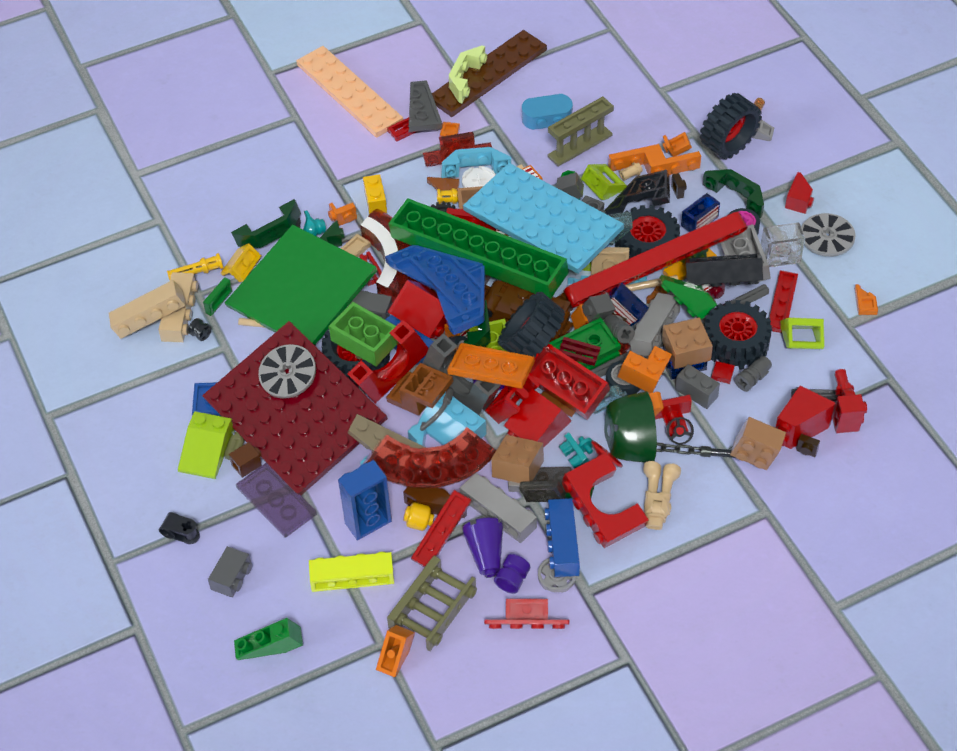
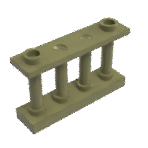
(576, 121)
(422, 586)

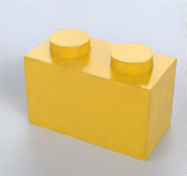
(374, 193)

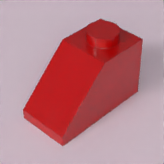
(800, 195)

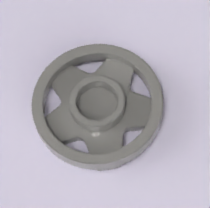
(550, 580)

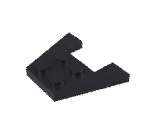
(651, 185)

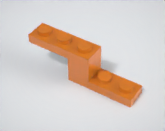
(654, 160)

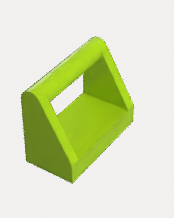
(599, 183)
(816, 325)

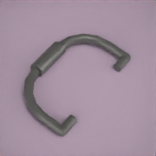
(446, 401)

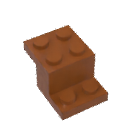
(419, 389)

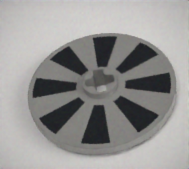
(840, 233)
(273, 367)

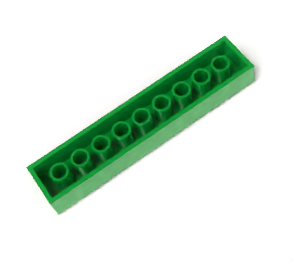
(502, 255)

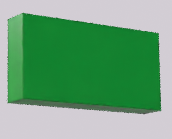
(217, 296)

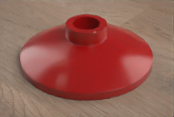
(601, 450)

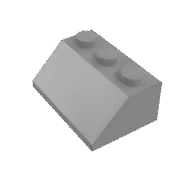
(746, 244)

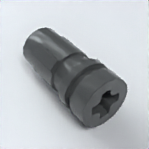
(621, 330)
(750, 376)

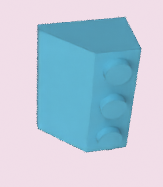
(452, 421)

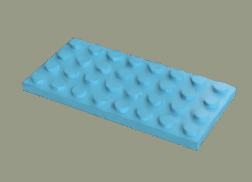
(543, 216)

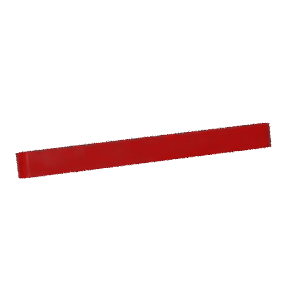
(656, 258)

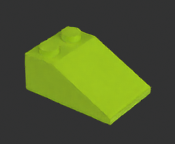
(205, 445)

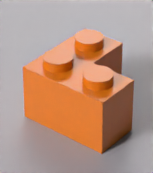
(645, 372)

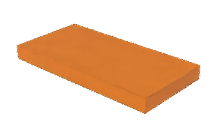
(491, 365)

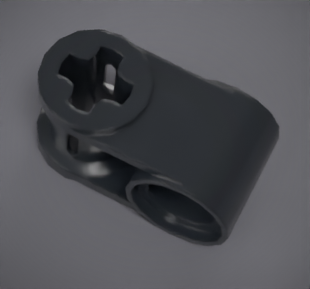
(179, 528)

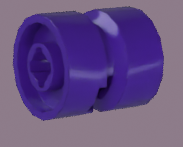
(512, 574)

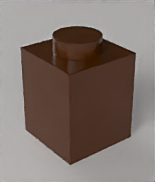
(245, 459)

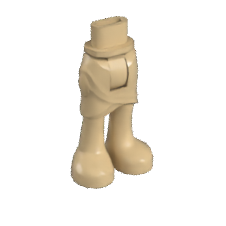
(658, 505)

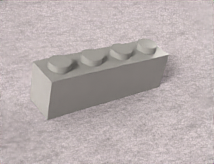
(649, 330)
(494, 503)

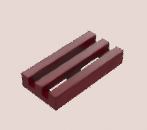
(582, 349)

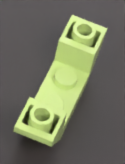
(471, 58)

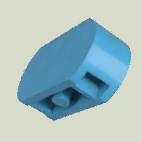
(545, 110)

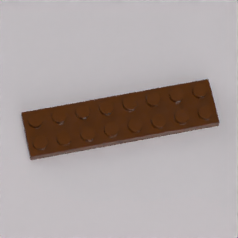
(499, 66)

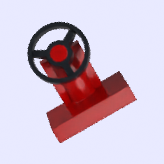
(673, 417)

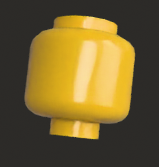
(418, 516)

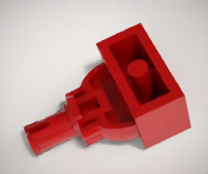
(849, 408)

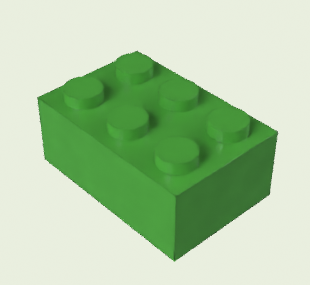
(363, 333)

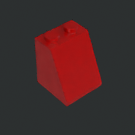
(420, 309)
(804, 414)
(537, 419)

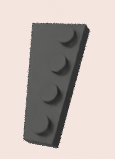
(422, 108)

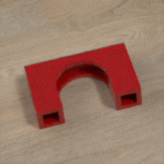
(408, 353)
(606, 527)

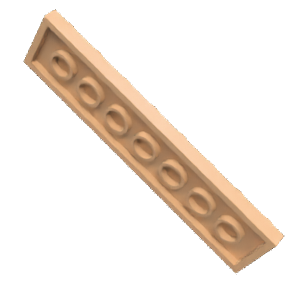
(349, 91)

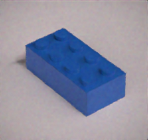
(365, 499)

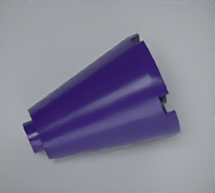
(485, 544)

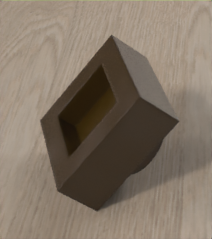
(678, 185)
(808, 445)

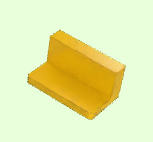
(241, 262)

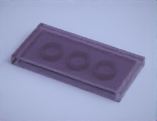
(276, 500)

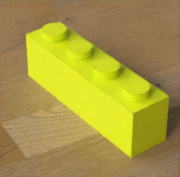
(351, 571)

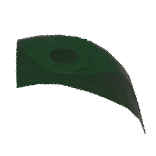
(636, 428)

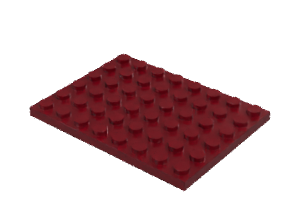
(296, 434)

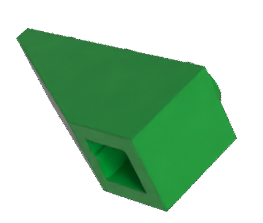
(693, 296)
(270, 640)

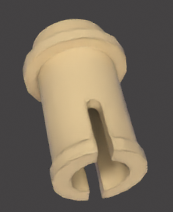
(634, 169)

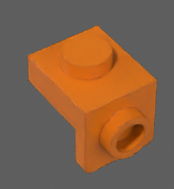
(677, 144)
(343, 214)

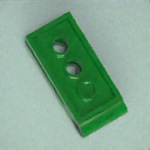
(597, 334)

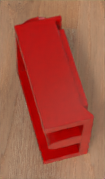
(505, 402)

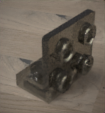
(545, 485)

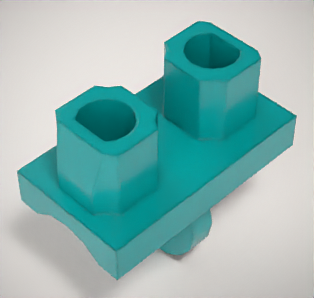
(571, 445)

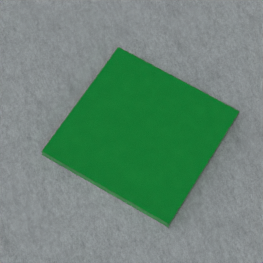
(302, 284)

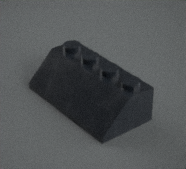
(725, 269)

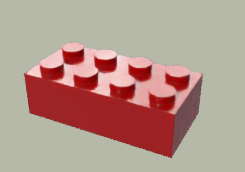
(568, 381)

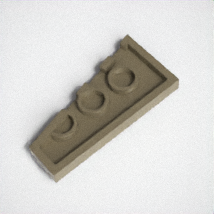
(370, 433)

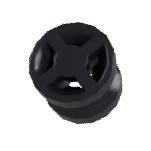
(199, 329)

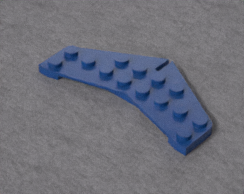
(455, 280)

